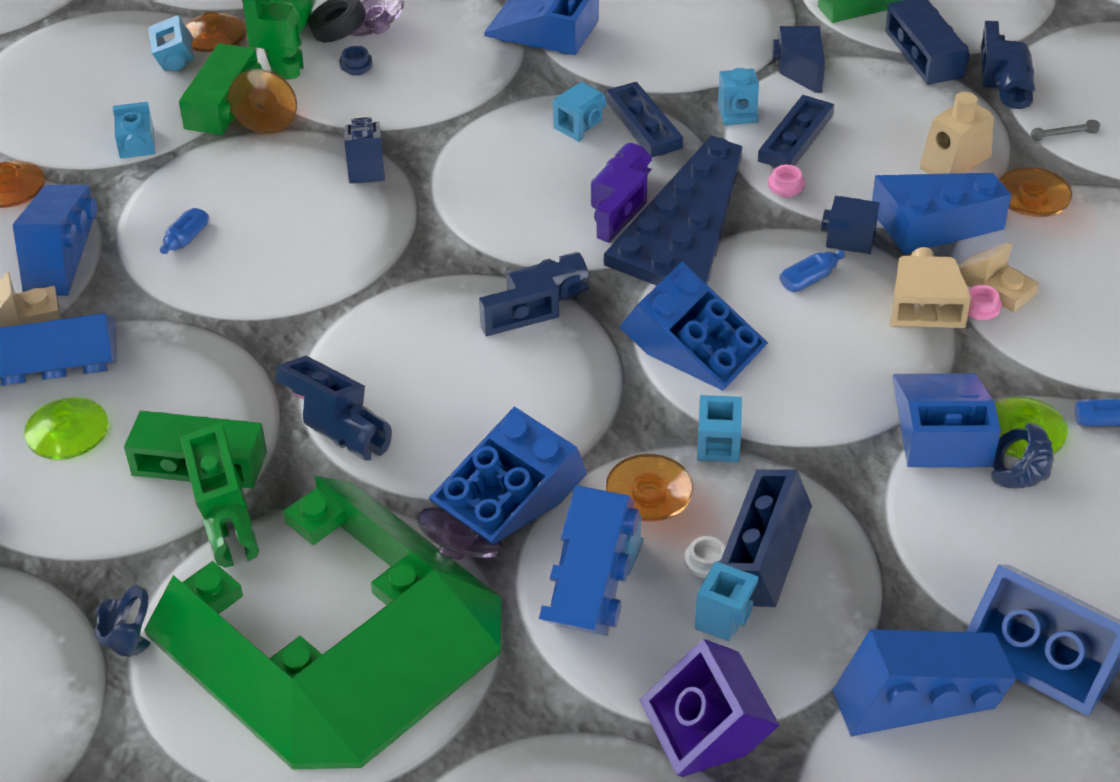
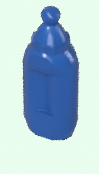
(184, 230)
(810, 270)
(1098, 412)

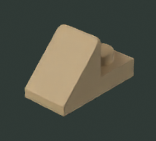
(992, 269)
(26, 306)

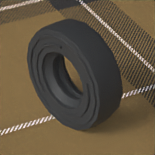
(336, 19)

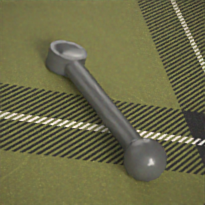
(1091, 126)

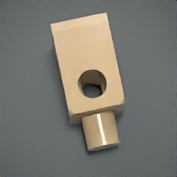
(959, 137)
(929, 292)

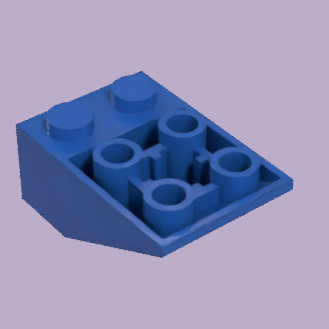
(546, 23)
(693, 329)
(946, 420)
(511, 478)

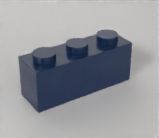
(926, 41)
(769, 531)

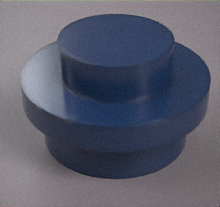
(355, 60)

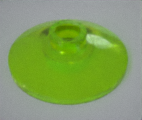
(1018, 411)
(66, 428)

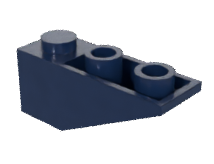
(364, 151)

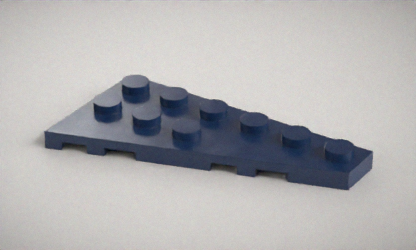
(682, 219)

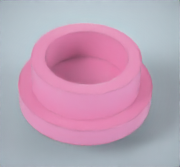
(786, 181)
(984, 303)

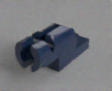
(1007, 67)
(533, 294)
(335, 407)

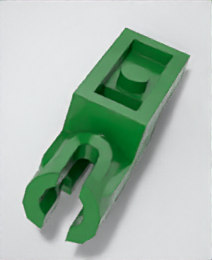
(275, 30)
(218, 492)

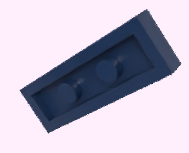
(644, 119)
(796, 132)

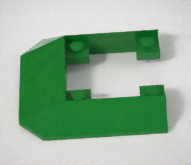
(369, 685)

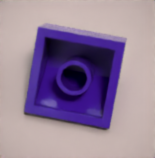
(708, 709)

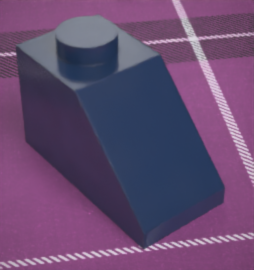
(800, 55)

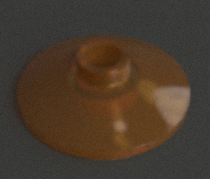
(214, 29)
(265, 89)
(19, 182)
(1036, 191)
(655, 484)

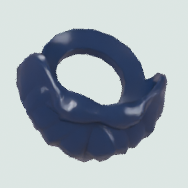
(1034, 465)
(111, 624)

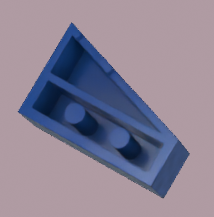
(53, 236)
(921, 678)

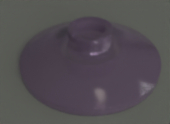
(379, 16)
(453, 536)

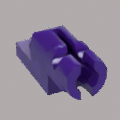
(620, 190)

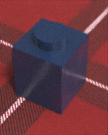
(851, 224)

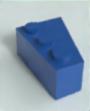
(939, 207)
(592, 561)

